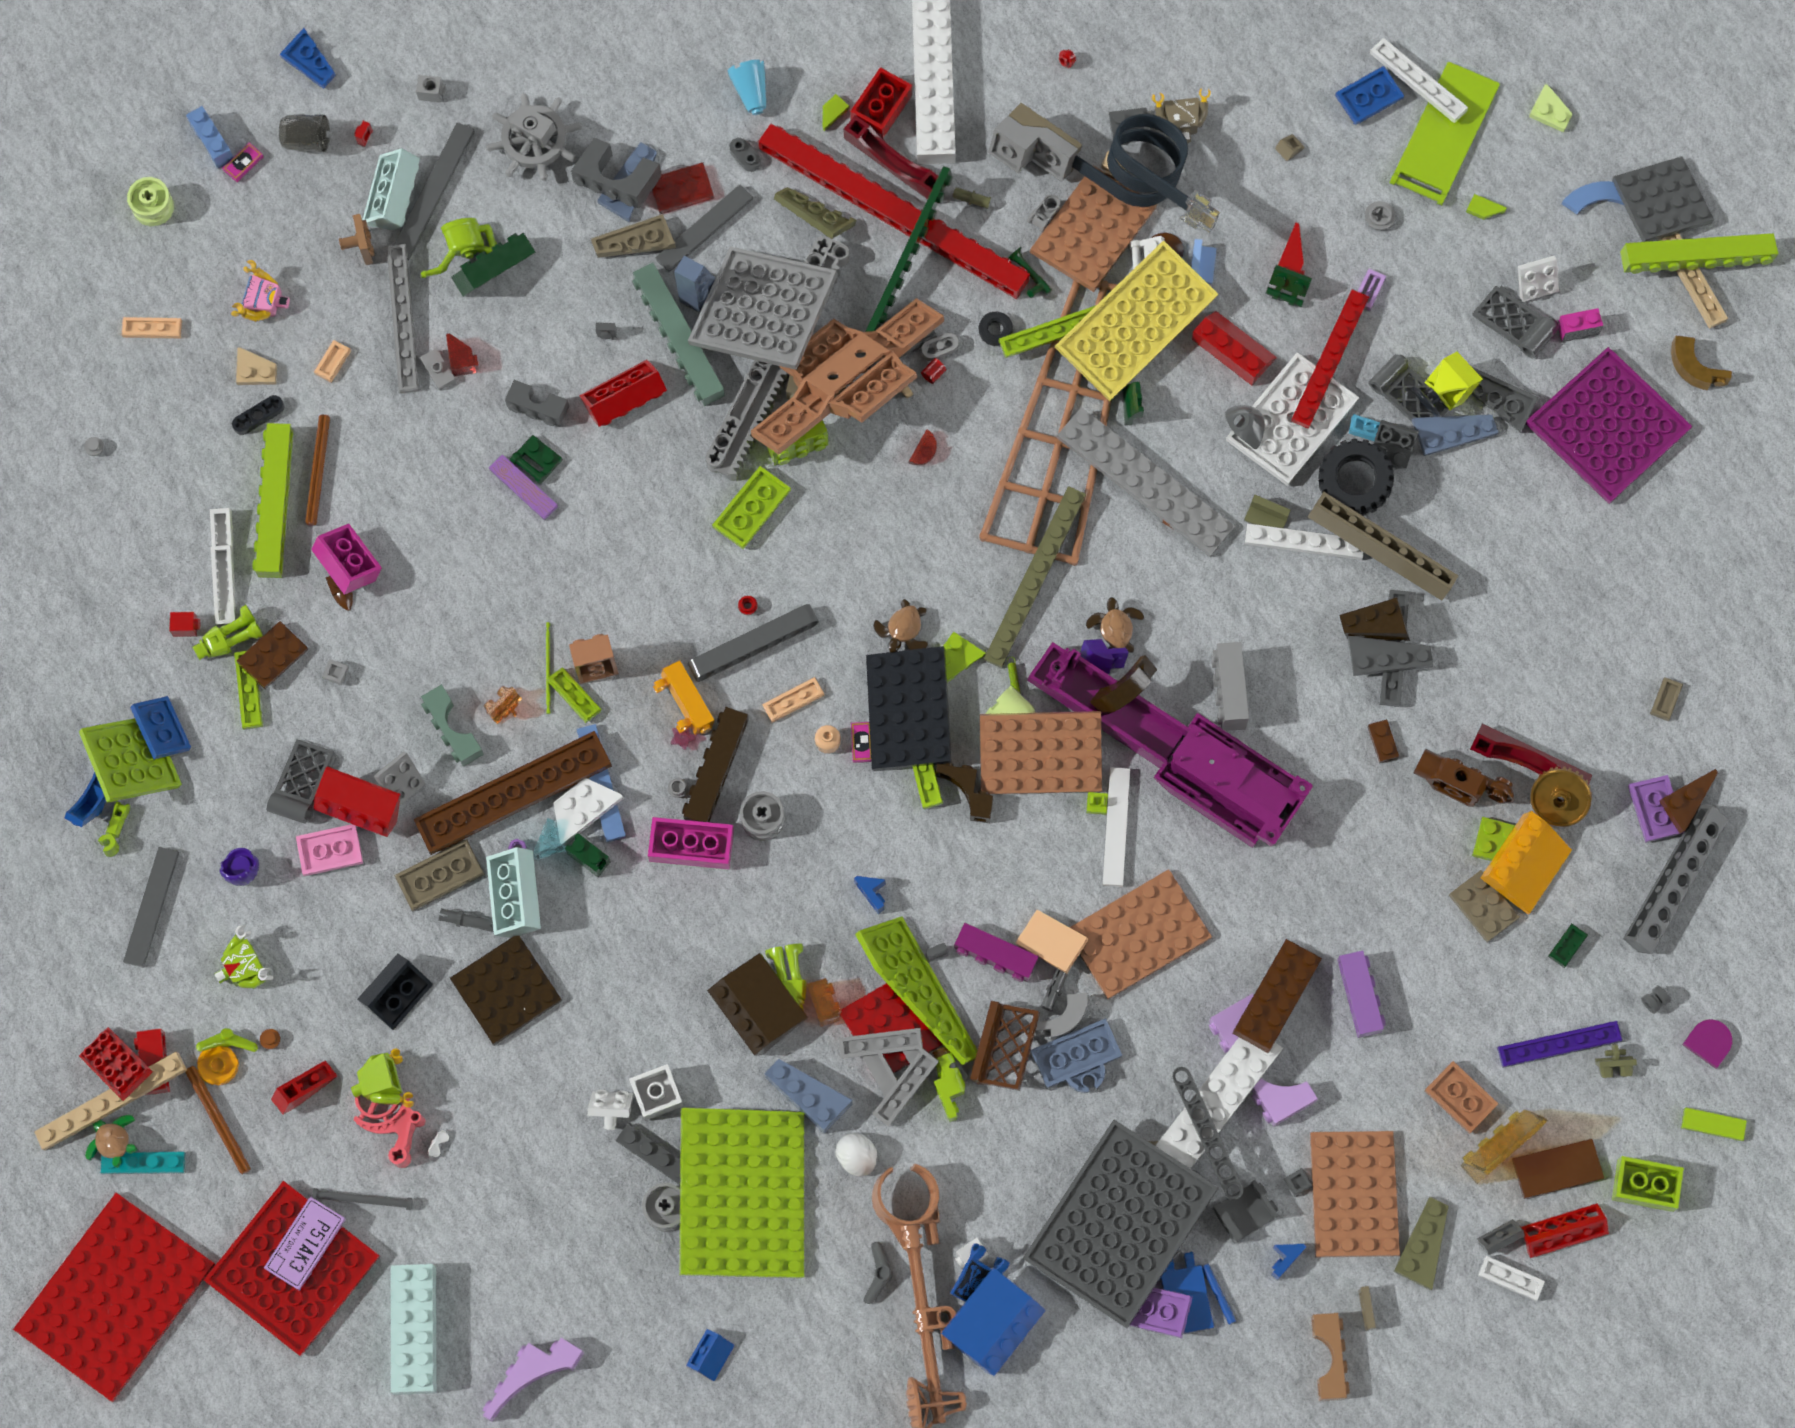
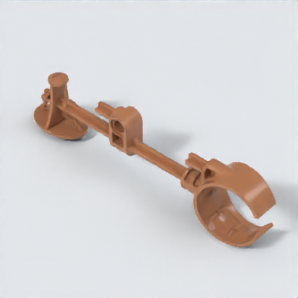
(926, 1317)

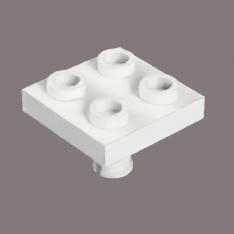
(1538, 278)
(610, 1106)

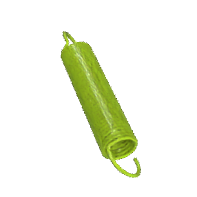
(1013, 675)

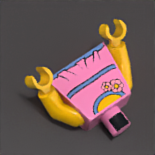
(261, 296)

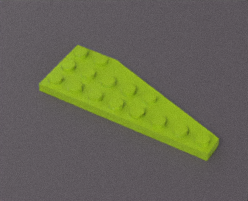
(906, 970)

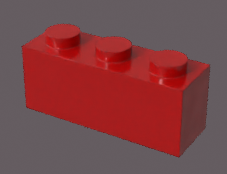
(151, 1049)

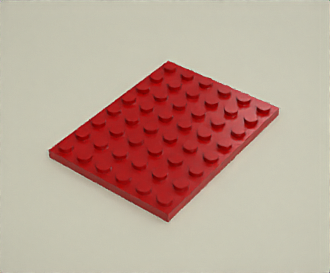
(114, 1297)

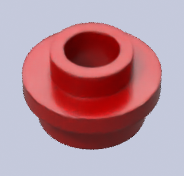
(1067, 58)
(747, 599)

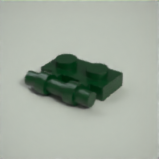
(1290, 281)

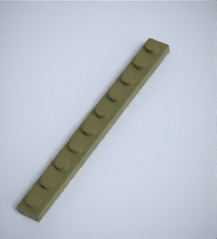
(1034, 577)

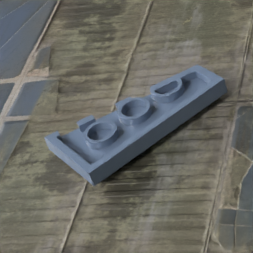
(618, 207)

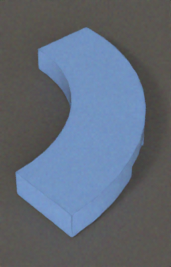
(1591, 194)

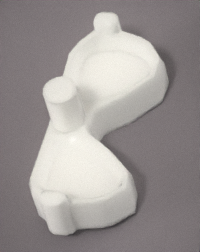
(434, 1149)

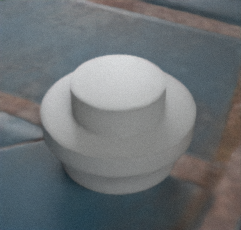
(94, 446)
(677, 788)

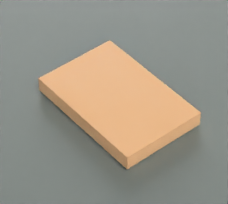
(1052, 941)

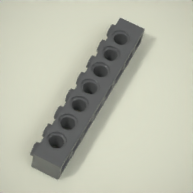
(1675, 879)

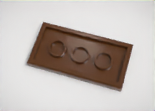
(1558, 1168)

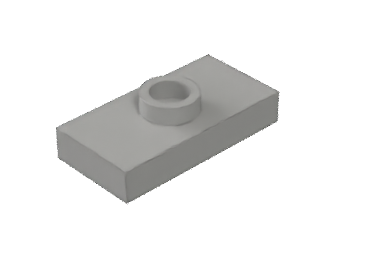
(437, 369)

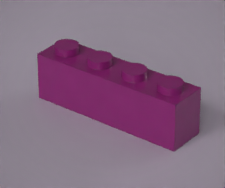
(995, 952)

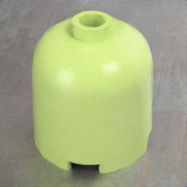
(1011, 702)

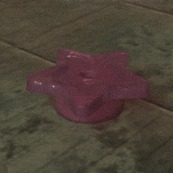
(682, 742)

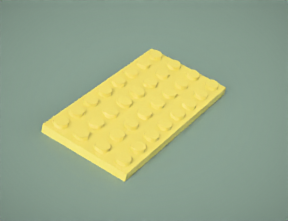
(1136, 320)

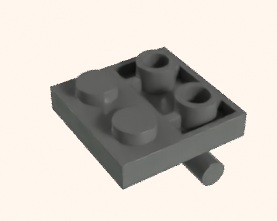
(1396, 442)

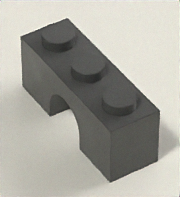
(550, 411)

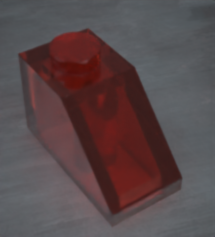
(461, 357)

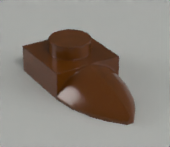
(344, 601)

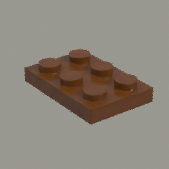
(272, 655)

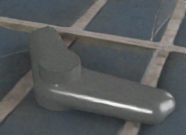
(882, 1273)

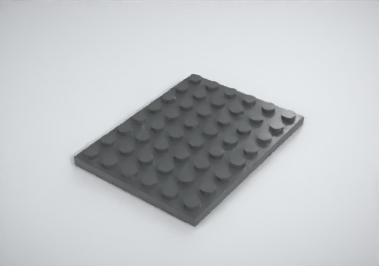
(1120, 1223)

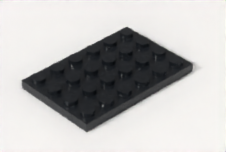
(908, 708)

